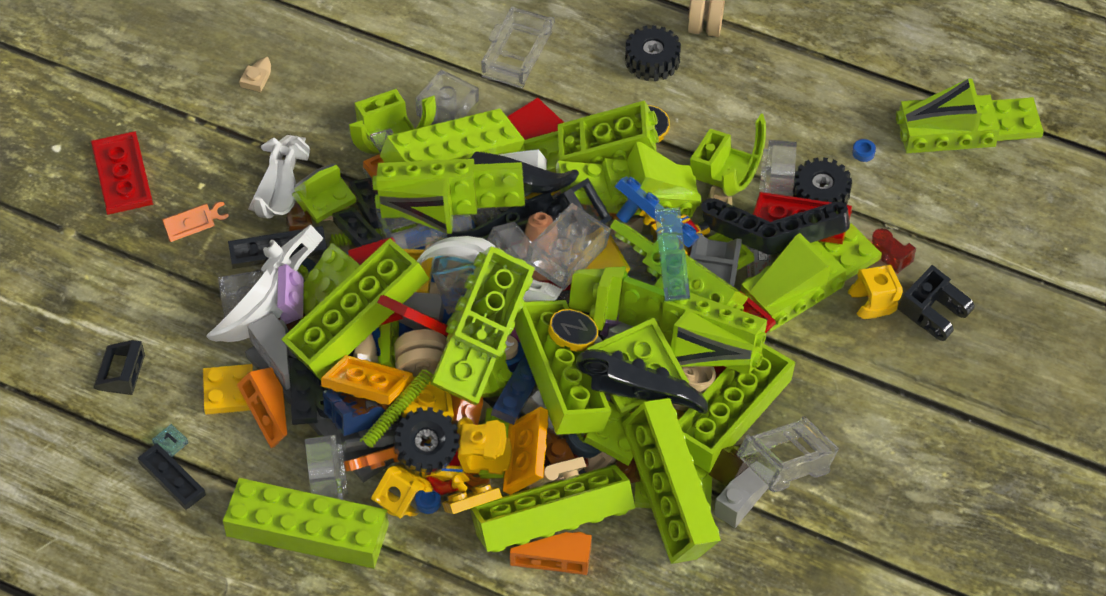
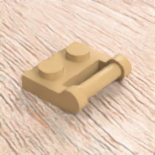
(560, 471)

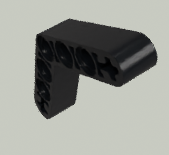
(775, 235)

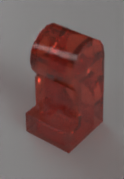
(892, 250)

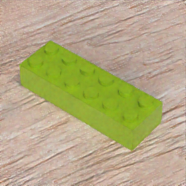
(455, 139)
(352, 308)
(564, 388)
(733, 406)
(671, 481)
(552, 508)
(306, 523)

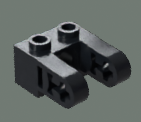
(922, 295)

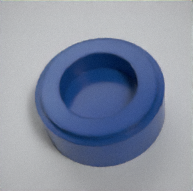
(864, 150)
(427, 501)

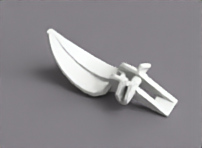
(278, 183)
(469, 247)
(263, 296)

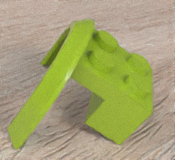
(384, 113)
(725, 166)

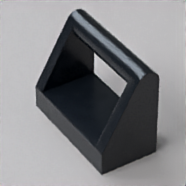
(569, 197)
(127, 381)

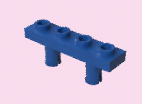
(649, 203)

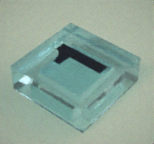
(171, 440)

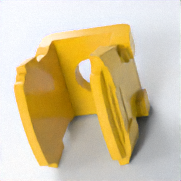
(881, 288)
(484, 448)
(407, 483)

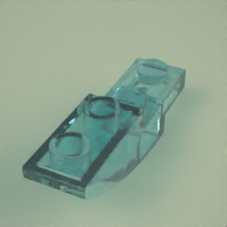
(672, 254)

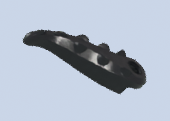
(534, 178)
(517, 214)
(634, 380)

